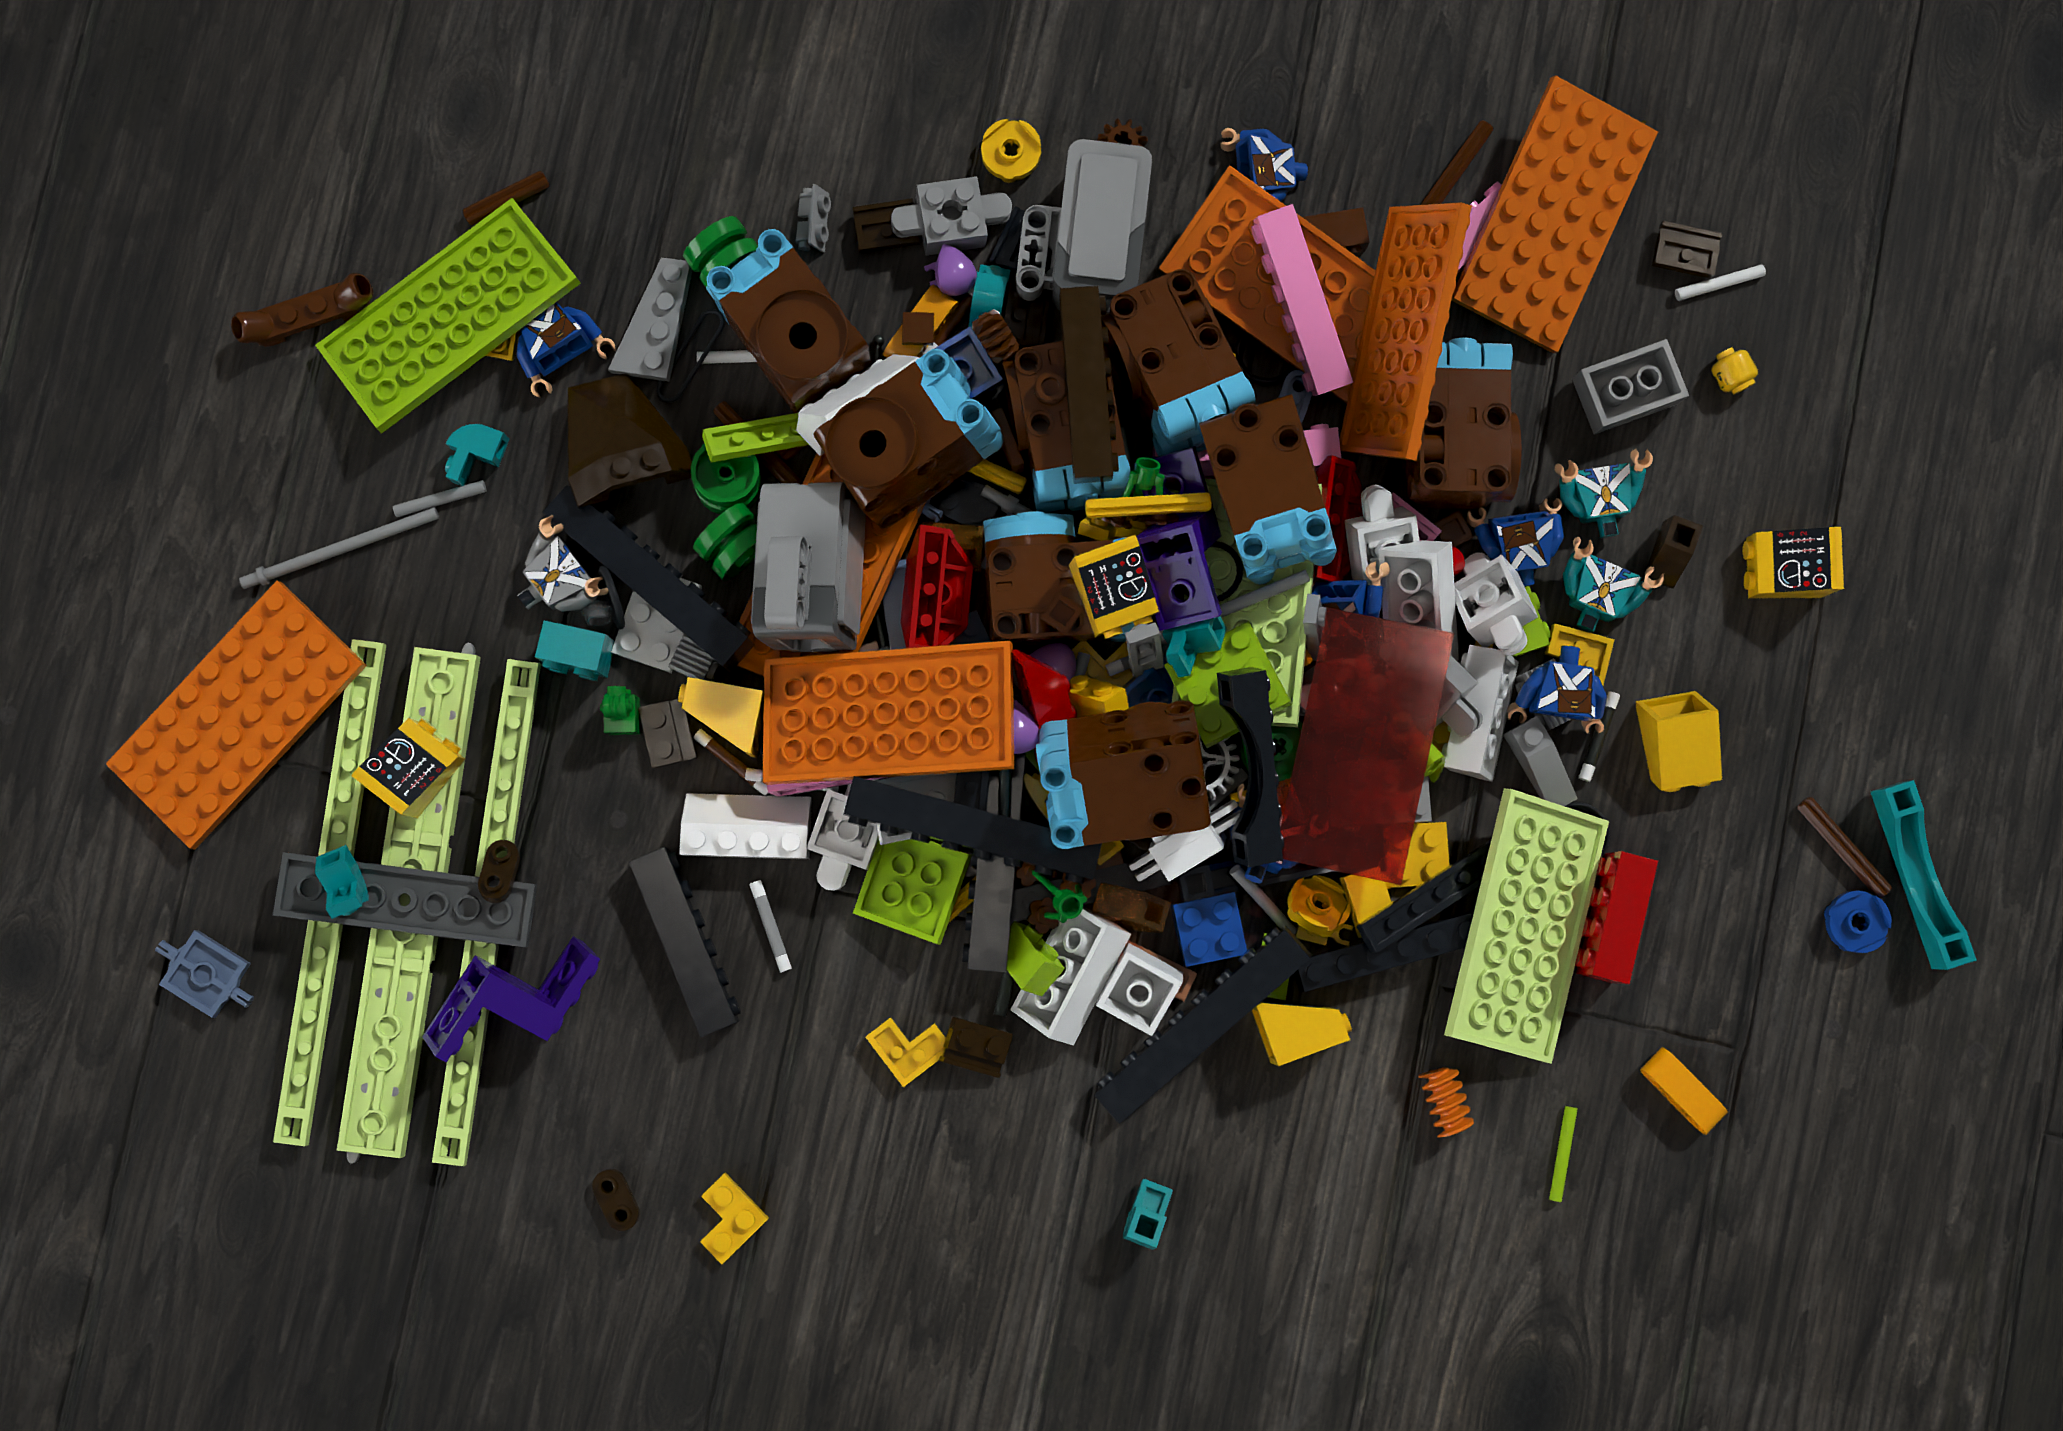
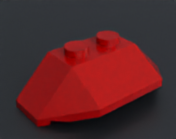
(1342, 501)
(935, 589)
(1042, 690)

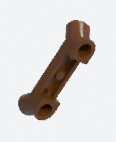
(275, 322)

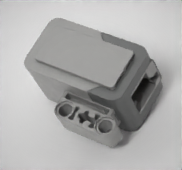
(1097, 230)
(808, 567)

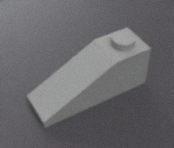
(1541, 761)

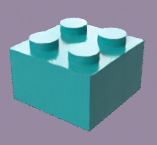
(574, 649)

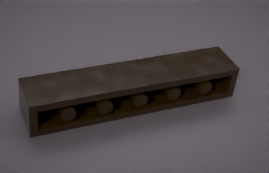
(1086, 384)

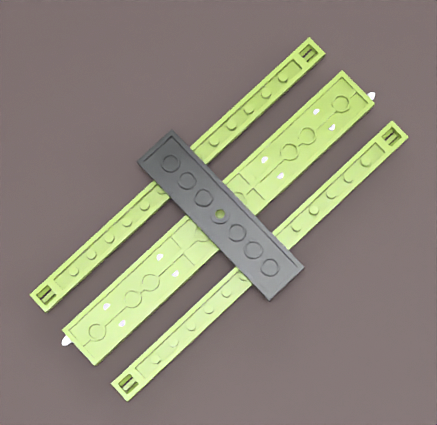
(407, 911)

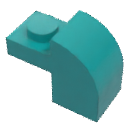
(989, 290)
(473, 443)
(1191, 639)
(341, 881)
(1147, 1216)

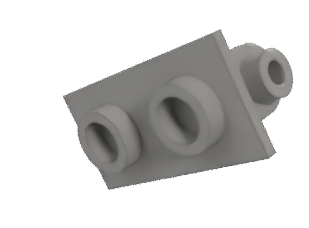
(815, 205)

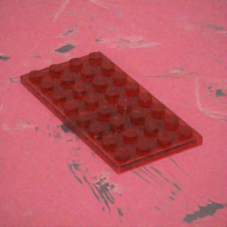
(1364, 745)

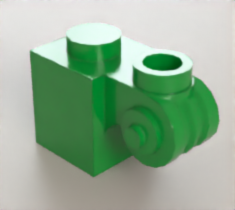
(620, 711)

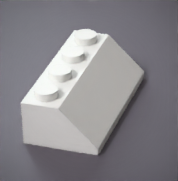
(858, 386)
(1420, 586)
(1479, 751)
(746, 826)
(1089, 952)

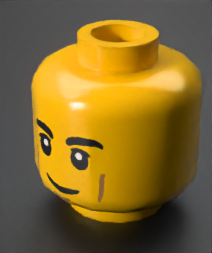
(1734, 370)

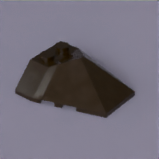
(618, 440)

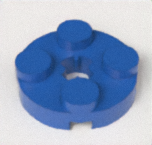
(1850, 938)

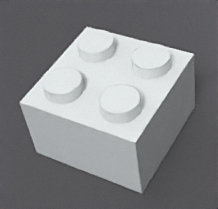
(1140, 989)

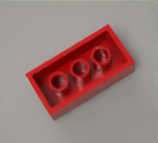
(1616, 917)

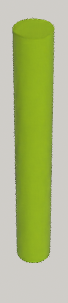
(1563, 1154)

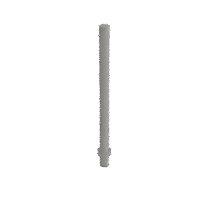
(264, 575)

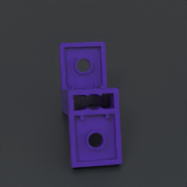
(1176, 550)
(511, 998)

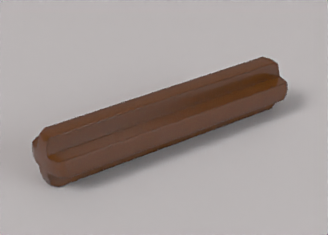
(517, 191)

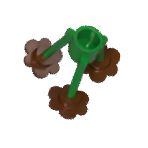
(1143, 478)
(1065, 904)

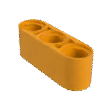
(931, 302)
(1683, 1090)

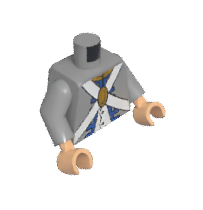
(557, 574)

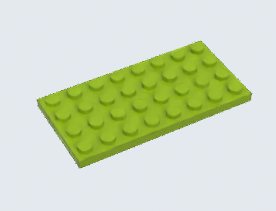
(447, 315)

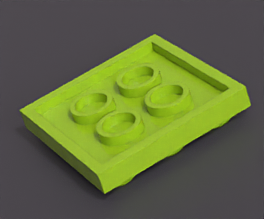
(1238, 651)
(912, 887)

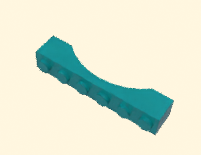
(1904, 828)

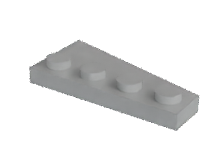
(655, 328)

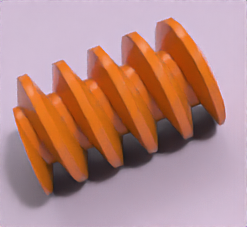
(1447, 1101)

